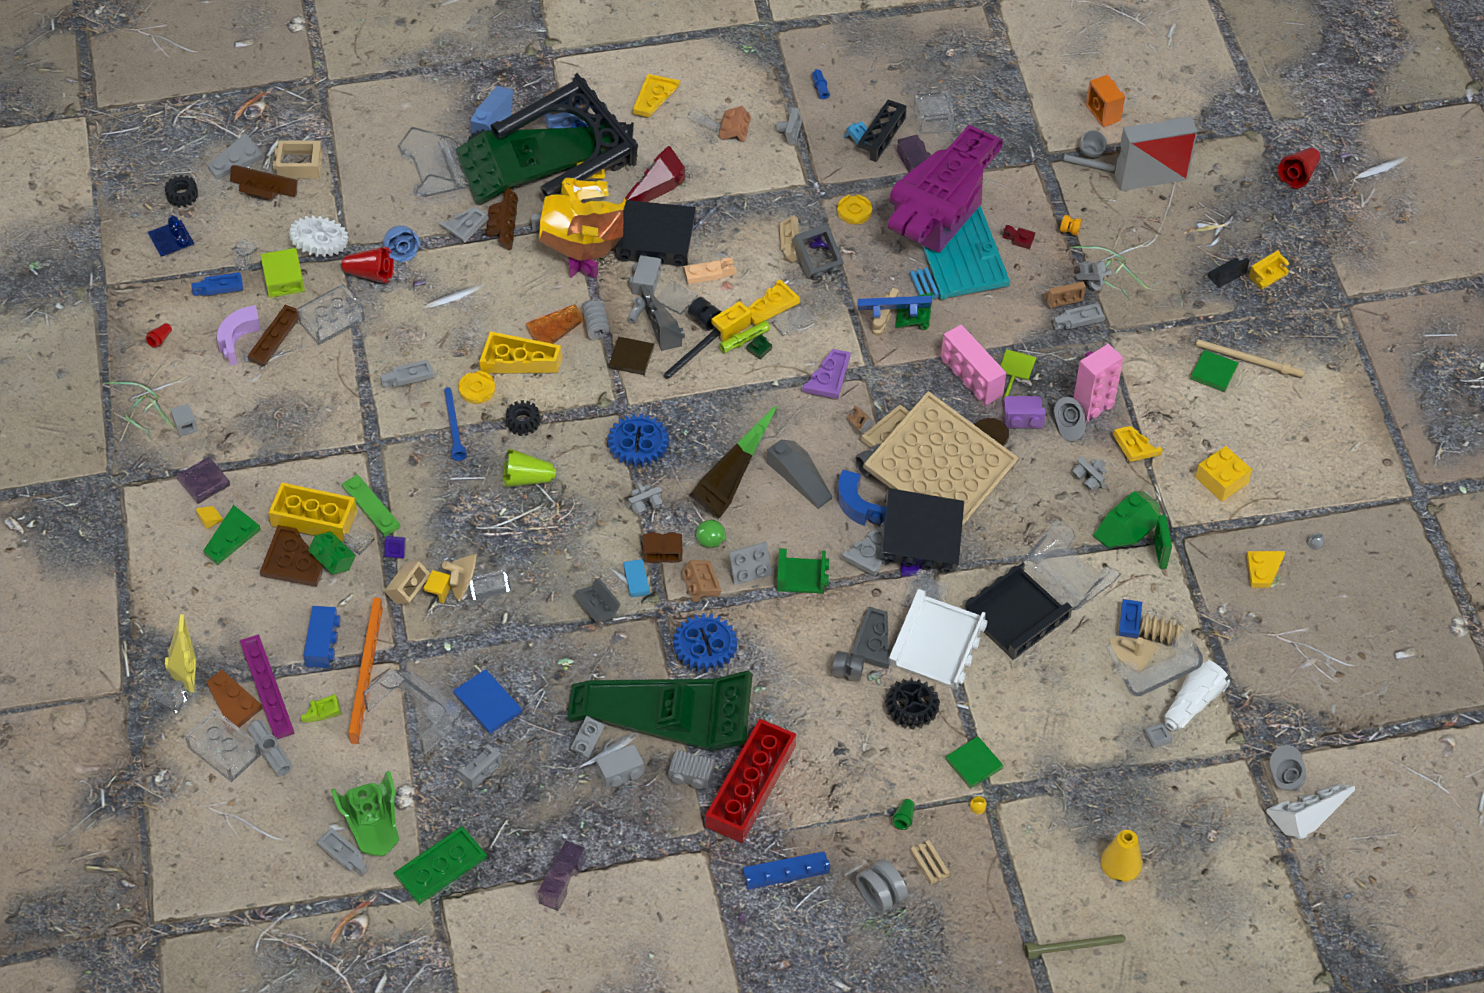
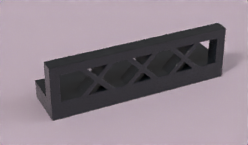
(888, 129)

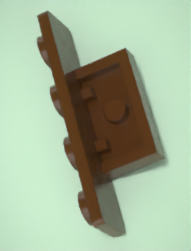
(261, 183)
(502, 219)

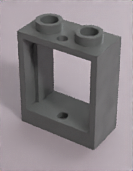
(818, 232)

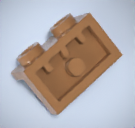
(1065, 294)
(701, 579)

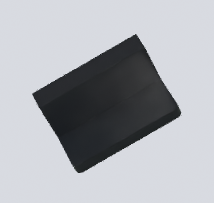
(1228, 272)

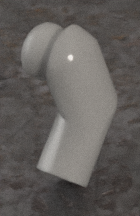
(639, 305)

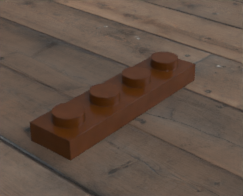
(274, 335)

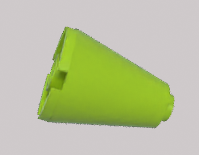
(526, 469)

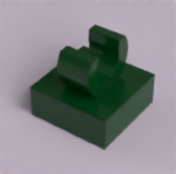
(759, 347)

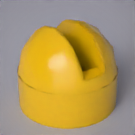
(979, 806)

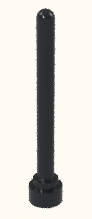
(692, 353)

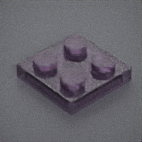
(203, 480)

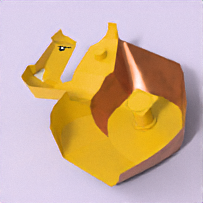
(581, 228)

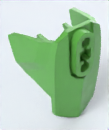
(375, 828)

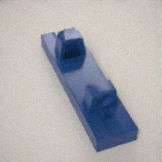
(910, 303)

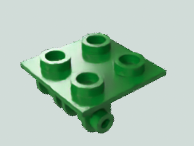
(922, 319)

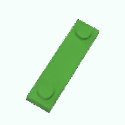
(371, 505)

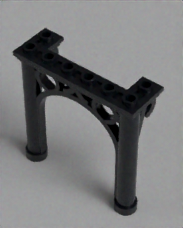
(563, 101)

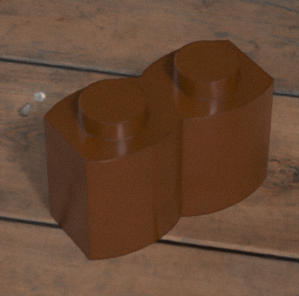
(662, 547)

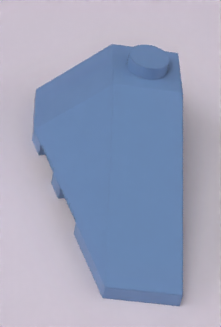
(492, 109)

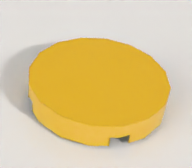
(854, 209)
(477, 387)

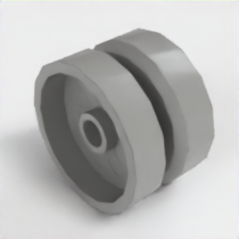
(881, 886)

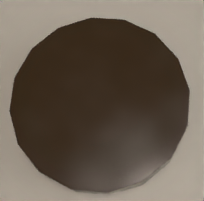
(995, 429)

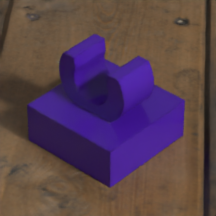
(395, 546)

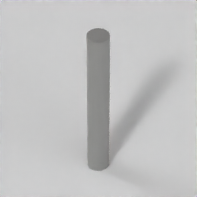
(1090, 163)

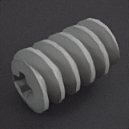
(595, 319)

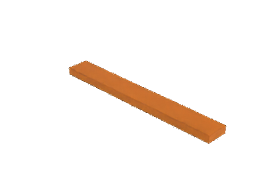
(365, 670)

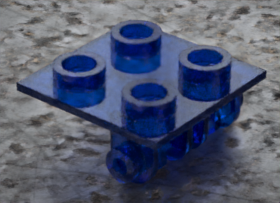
(171, 237)

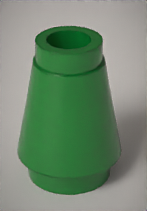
(904, 815)

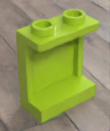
(282, 272)

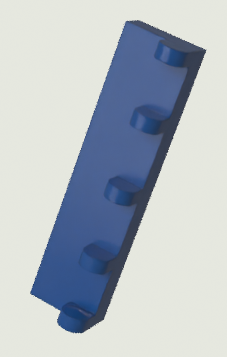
(786, 870)

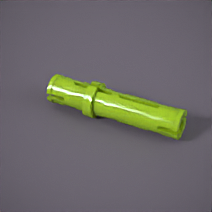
(738, 340)

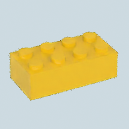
(312, 510)

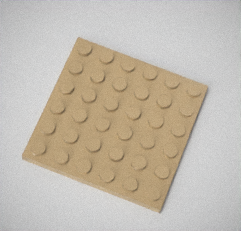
(941, 456)

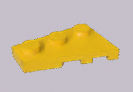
(773, 302)

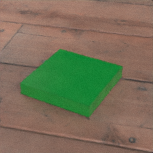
(1214, 370)
(1162, 542)
(974, 762)

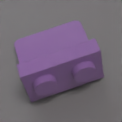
(1024, 412)

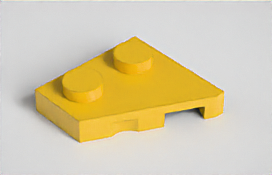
(1134, 444)
(1263, 567)

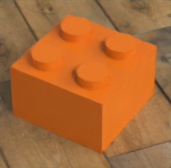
(1105, 100)

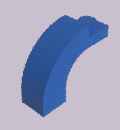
(853, 504)

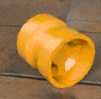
(1074, 226)

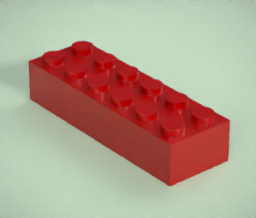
(750, 780)

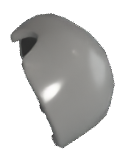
(1093, 143)

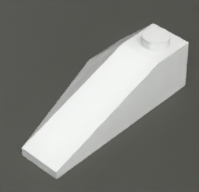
(1310, 812)

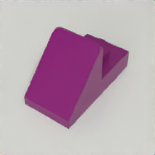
(587, 267)

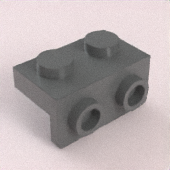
(598, 601)

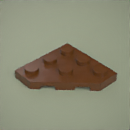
(290, 559)

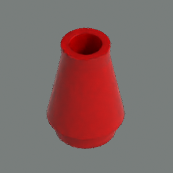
(158, 335)

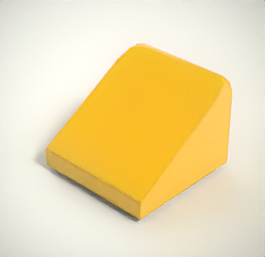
(208, 516)

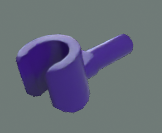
(818, 242)

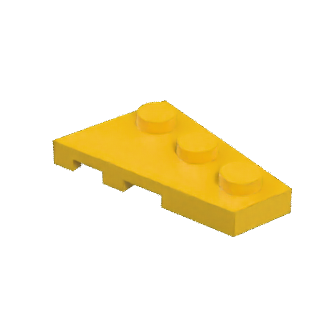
(653, 94)

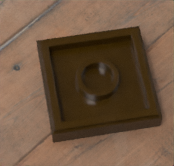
(631, 355)

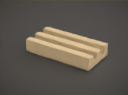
(922, 848)

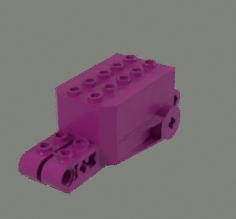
(943, 190)

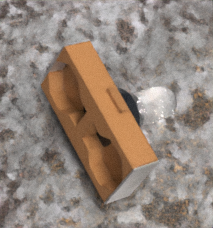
(860, 419)

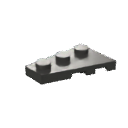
(873, 638)

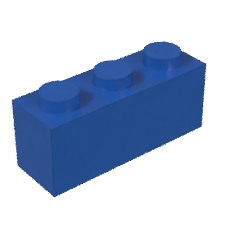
(321, 636)

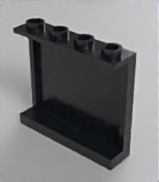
(656, 232)
(922, 530)
(1018, 611)

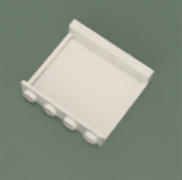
(937, 641)

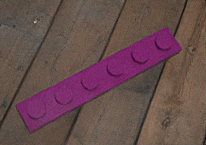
(267, 687)

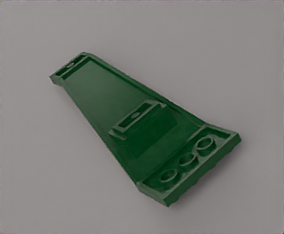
(503, 163)
(685, 711)

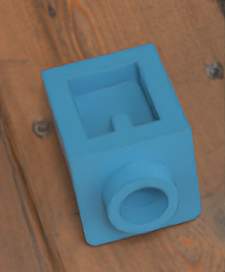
(856, 131)

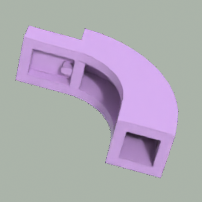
(235, 326)

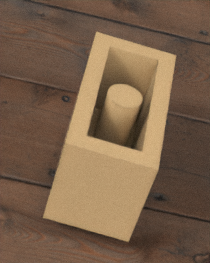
(407, 582)

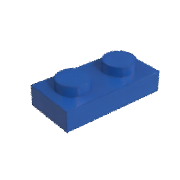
(1130, 618)

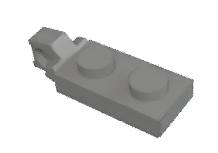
(1079, 317)
(407, 374)
(342, 852)

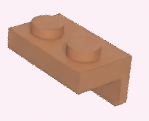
(735, 123)

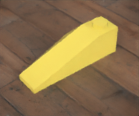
(182, 656)

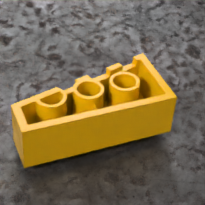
(519, 355)

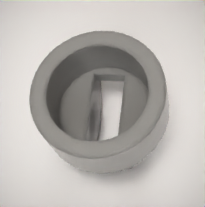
(1317, 542)

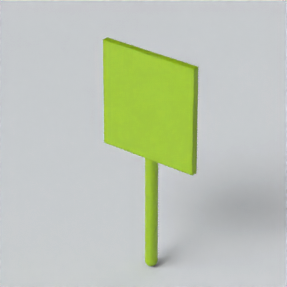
(1017, 365)

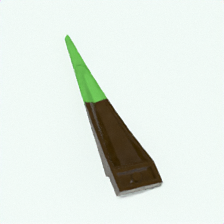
(720, 483)

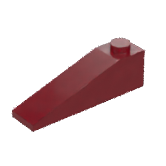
(661, 179)

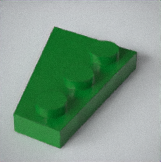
(230, 535)

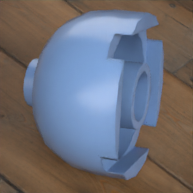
(402, 243)

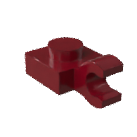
(1021, 238)

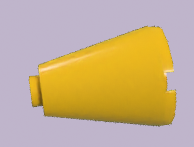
(1122, 857)

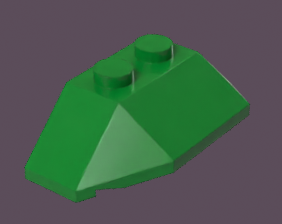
(1129, 521)

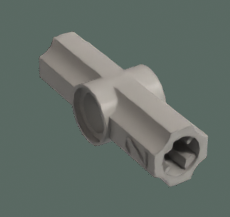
(275, 755)

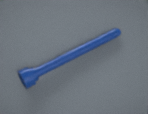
(458, 451)

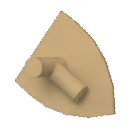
(461, 574)
(1133, 649)

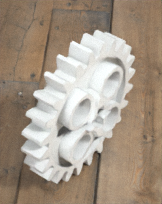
(318, 236)

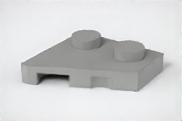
(465, 223)

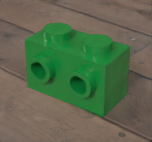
(332, 553)

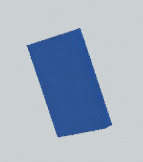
(487, 701)

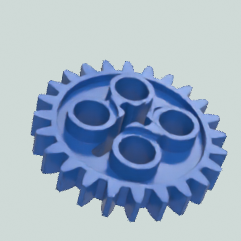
(652, 440)
(687, 647)

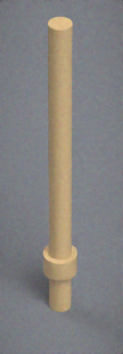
(1284, 368)

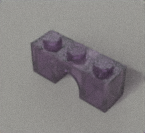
(567, 864)

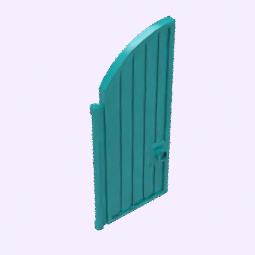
(968, 261)

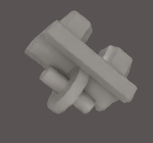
(1093, 275)
(1096, 478)
(637, 502)
(587, 736)

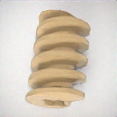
(1160, 628)

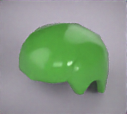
(710, 533)

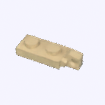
(788, 230)

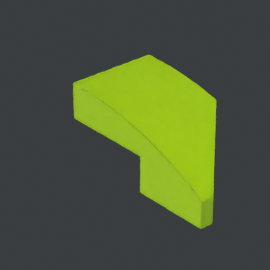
(322, 709)

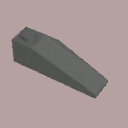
(663, 323)
(799, 470)

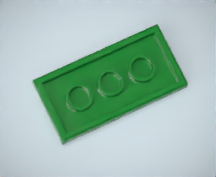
(440, 865)

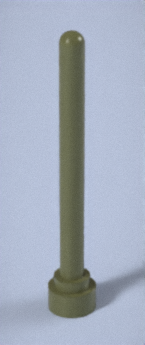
(1034, 950)

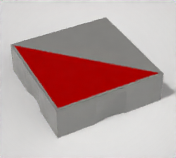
(1155, 153)

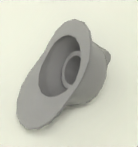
(1070, 418)
(1288, 768)

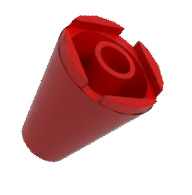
(1299, 167)
(370, 264)

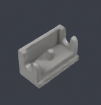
(480, 767)

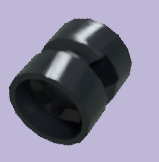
(703, 312)

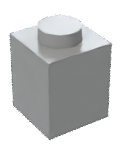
(184, 420)

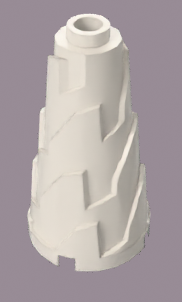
(1195, 694)

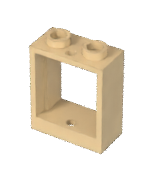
(298, 170)

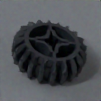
(909, 696)

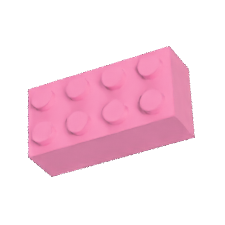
(973, 365)
(1098, 381)

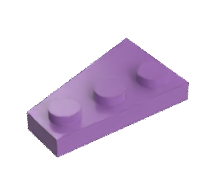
(830, 376)

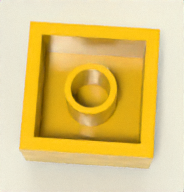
(1223, 473)

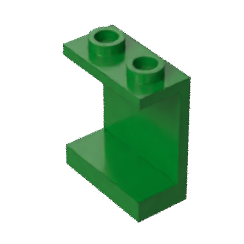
(802, 574)

